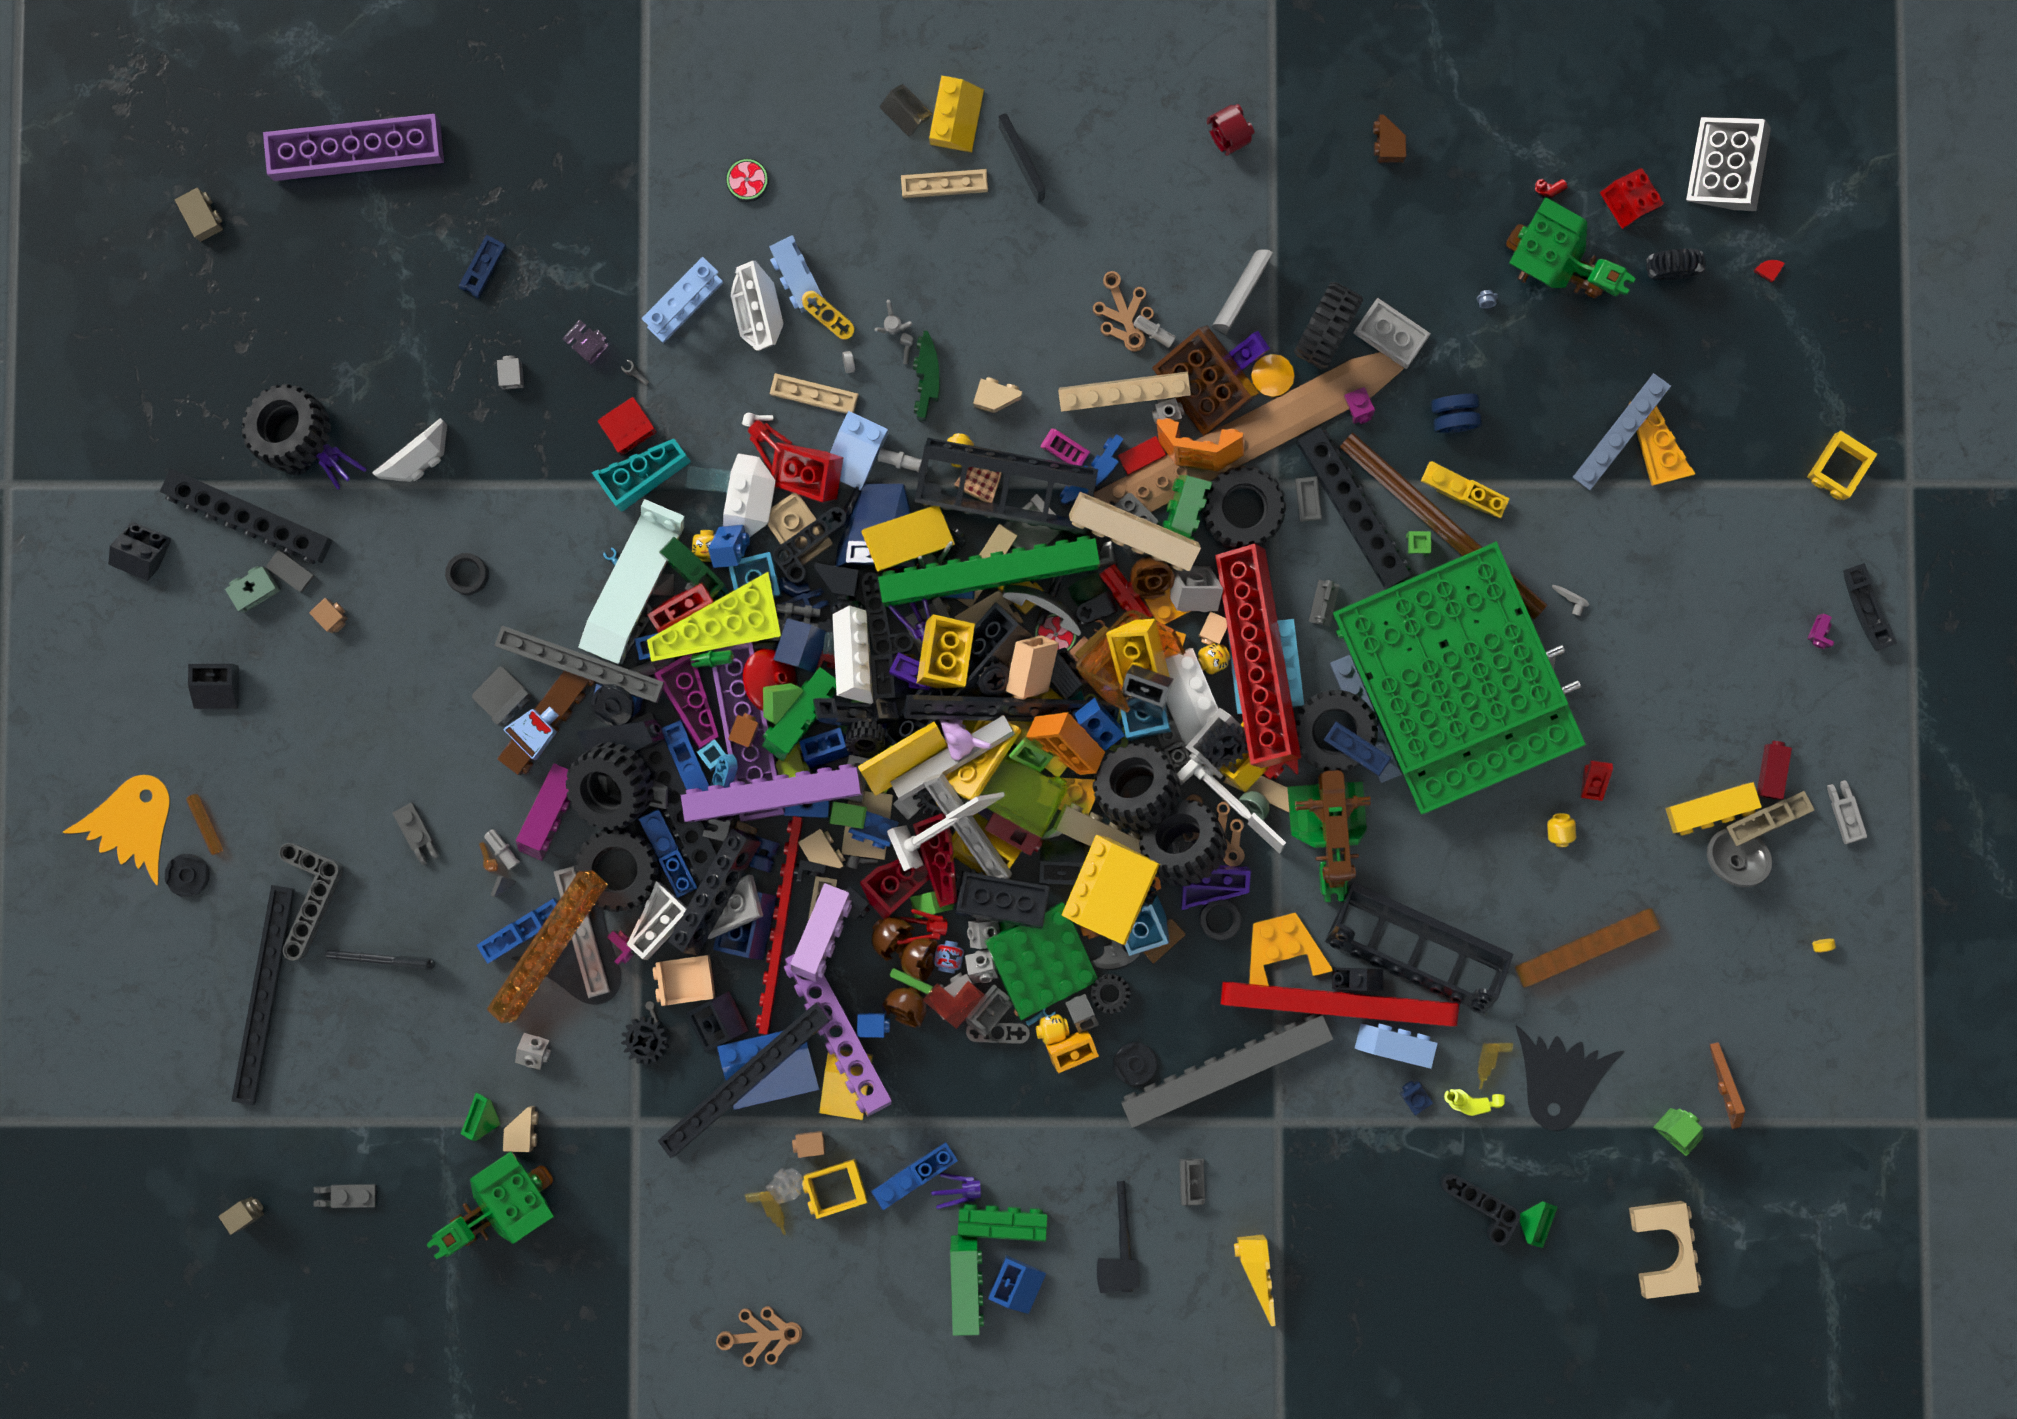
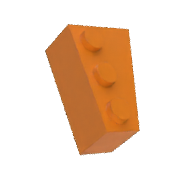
(1068, 740)

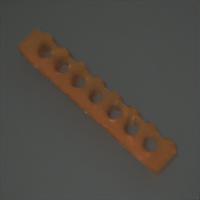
(547, 946)

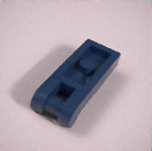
(482, 266)

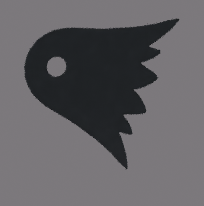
(567, 971)
(1560, 1078)

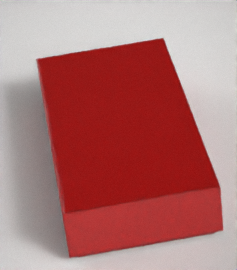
(1141, 455)

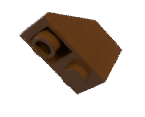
(1390, 141)

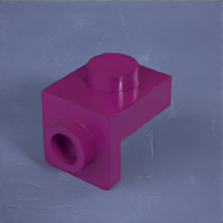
(1360, 405)
(620, 940)

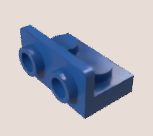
(875, 830)

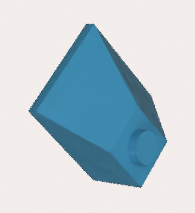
(1149, 928)

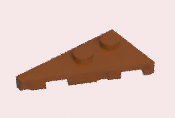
(1727, 1087)

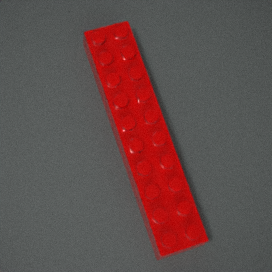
(1258, 656)

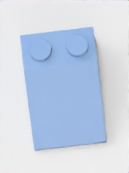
(860, 445)

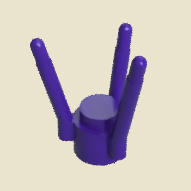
(329, 458)
(920, 626)
(970, 1190)

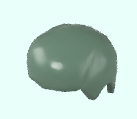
(1256, 803)

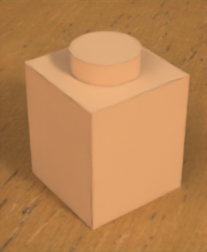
(1213, 629)

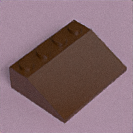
(1214, 378)

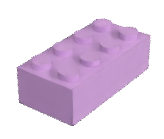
(820, 932)

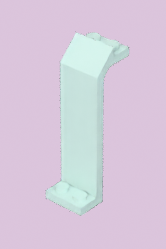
(630, 583)

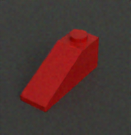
(679, 607)

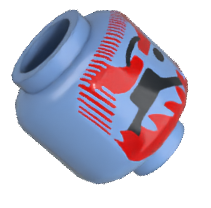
(948, 957)

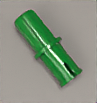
(712, 658)

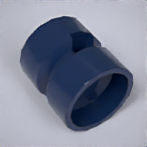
(764, 862)

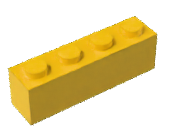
(1713, 807)

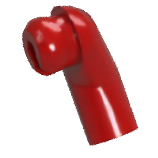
(1549, 190)

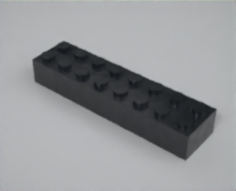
(992, 643)

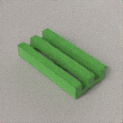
(901, 976)

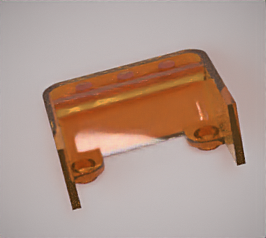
(1098, 666)

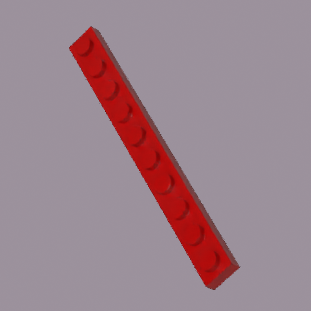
(778, 933)

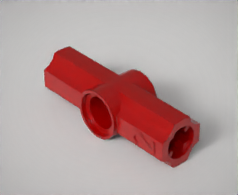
(1123, 591)

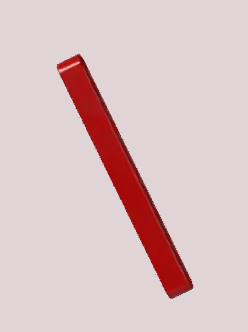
(1339, 1004)

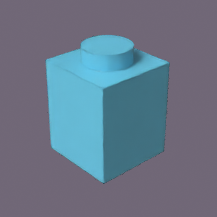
(711, 753)

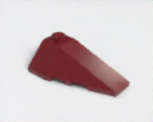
(939, 860)
(891, 886)

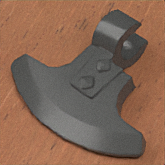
(1113, 957)

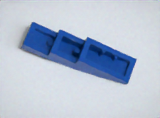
(516, 932)

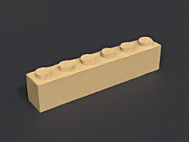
(1124, 391)
(1134, 531)

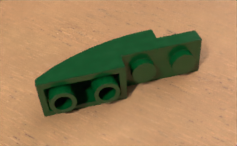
(927, 368)
(692, 568)

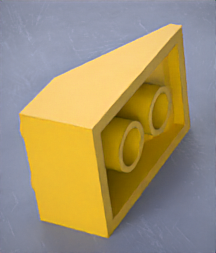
(836, 1097)

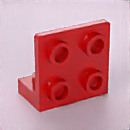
(1631, 197)
(627, 426)

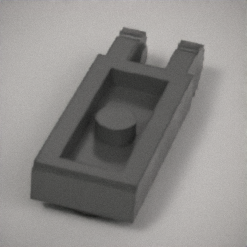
(415, 831)
(348, 1196)

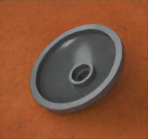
(1751, 860)

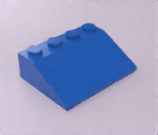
(789, 1079)

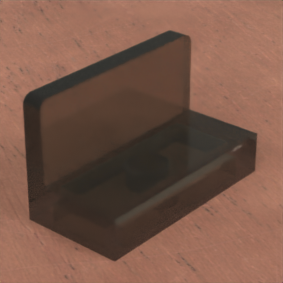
(905, 109)

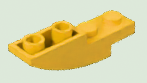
(1464, 490)

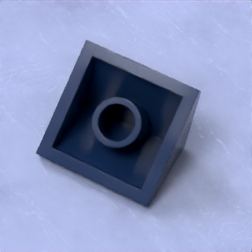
(800, 645)

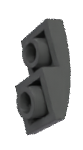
(1174, 746)

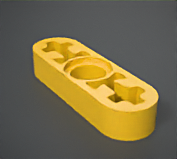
(820, 300)

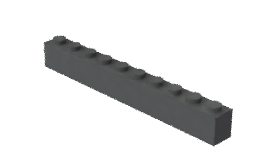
(1226, 1070)

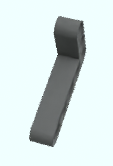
(312, 896)

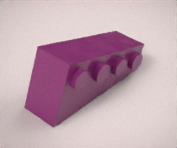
(689, 699)
(545, 815)

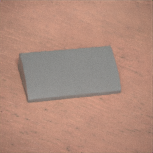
(1242, 291)

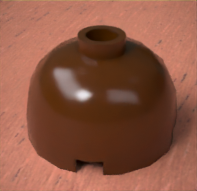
(1151, 577)
(886, 935)
(917, 958)
(906, 1005)

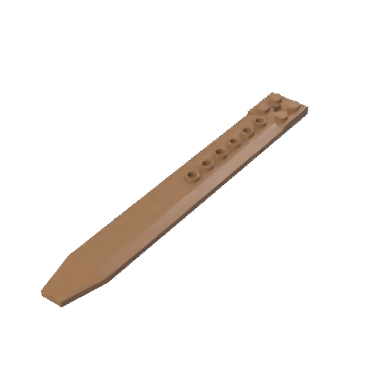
(1264, 427)

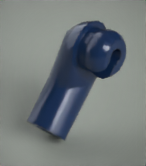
(791, 589)

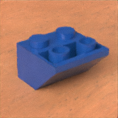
(1016, 1285)

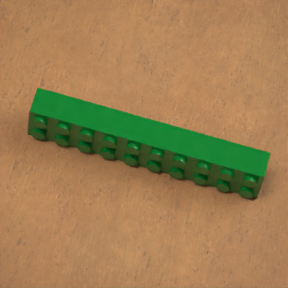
(989, 572)

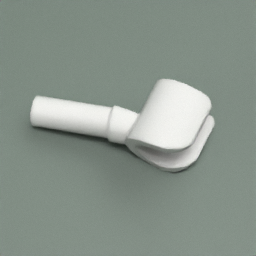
(750, 418)

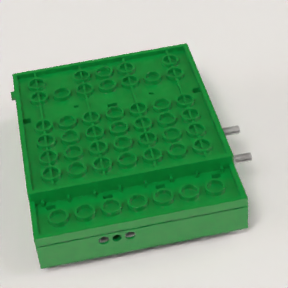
(1459, 678)

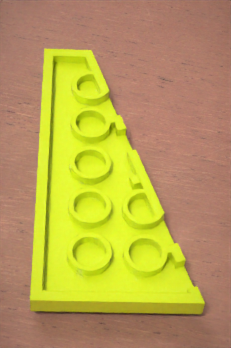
(732, 620)

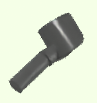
(907, 341)
(633, 371)
(854, 861)

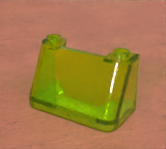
(1029, 795)

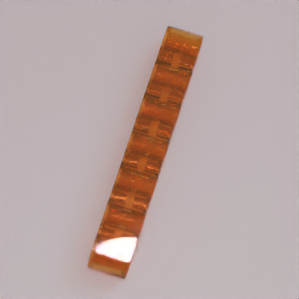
(1587, 947)

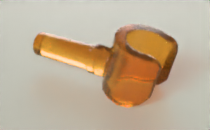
(489, 864)

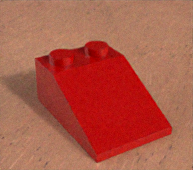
(807, 471)

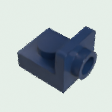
(1415, 1097)

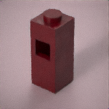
(1774, 770)
(1013, 834)

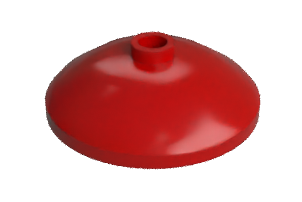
(763, 671)

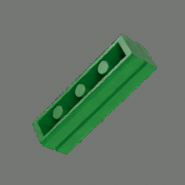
(1002, 1223)

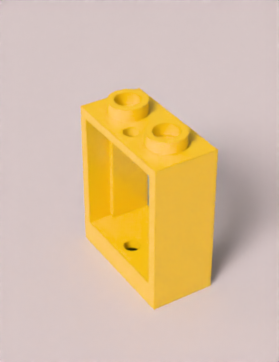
(1852, 447)
(814, 1205)

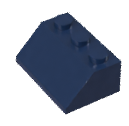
(752, 937)

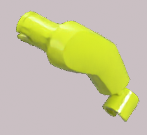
(1471, 1106)

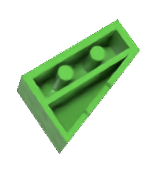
(1680, 1129)

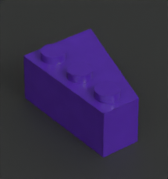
(1222, 884)

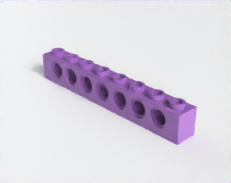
(879, 1098)

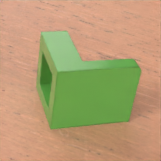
(1419, 542)

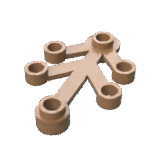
(1123, 316)
(1235, 841)
(762, 1335)

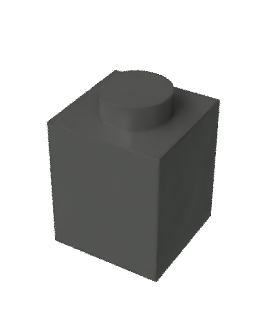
(1082, 1013)

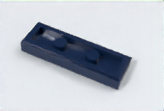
(1357, 748)

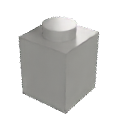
(510, 373)

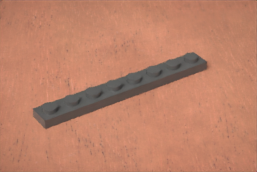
(579, 664)

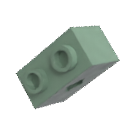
(264, 588)

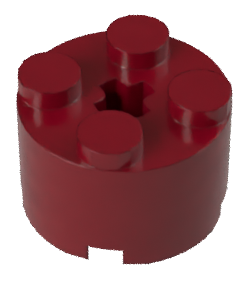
(1230, 129)

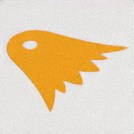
(130, 822)

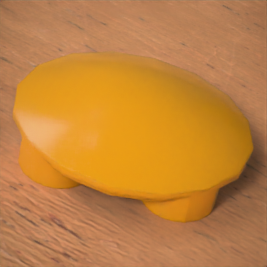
(1272, 375)

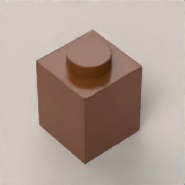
(744, 730)

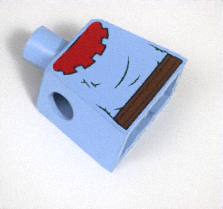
(533, 731)

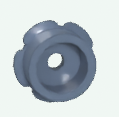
(1487, 299)

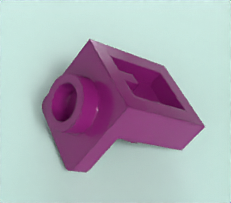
(1820, 628)

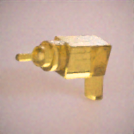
(1489, 1058)
(770, 1206)

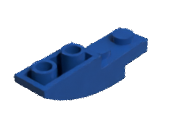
(1105, 464)
(685, 756)
(668, 852)
(914, 1176)

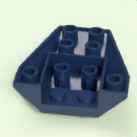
(874, 506)

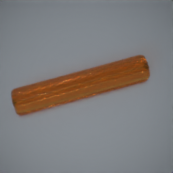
(204, 824)

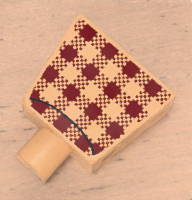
(981, 484)

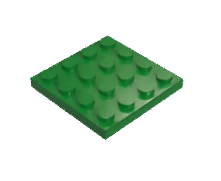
(1041, 964)

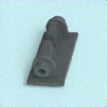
(1324, 602)

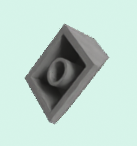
(1196, 590)

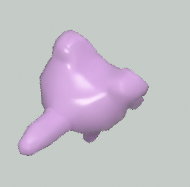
(960, 740)

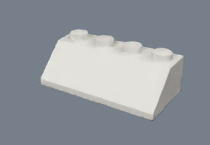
(852, 654)
(1190, 695)

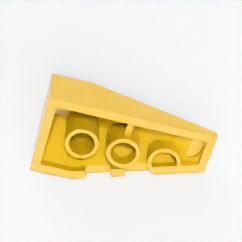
(1255, 1261)

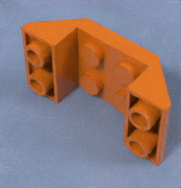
(1200, 454)

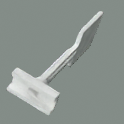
(1254, 821)
(907, 846)

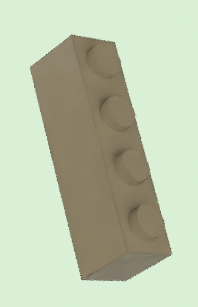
(1085, 827)

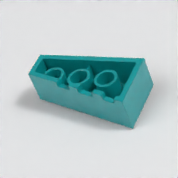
(641, 473)

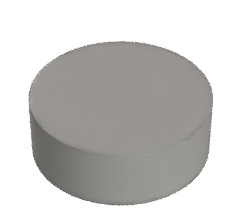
(848, 362)

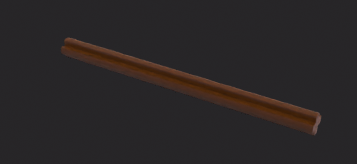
(1427, 510)

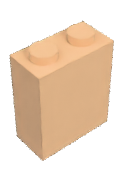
(1032, 667)

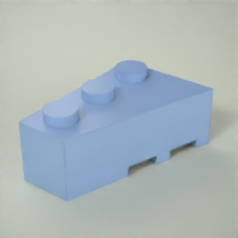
(794, 271)
(1396, 1045)

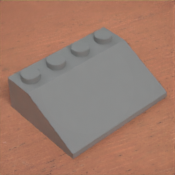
(1729, 163)

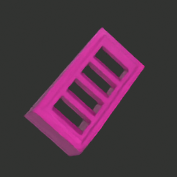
(1061, 455)

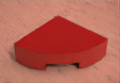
(1769, 269)

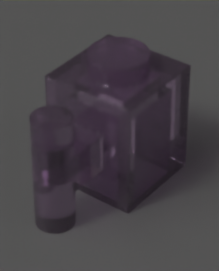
(589, 344)

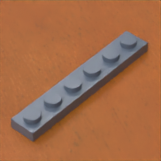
(1621, 431)
(1349, 680)

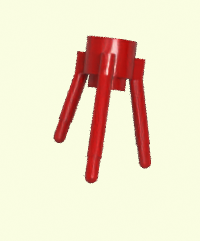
(760, 433)
(935, 924)

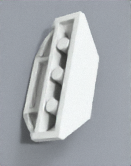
(756, 306)
(416, 456)
(749, 494)

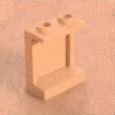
(684, 980)

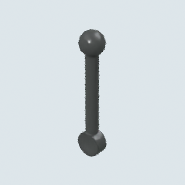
(650, 1005)

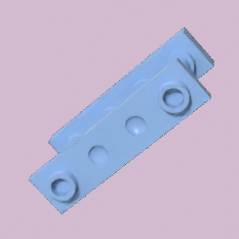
(682, 300)

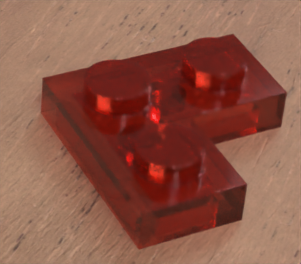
(954, 1008)

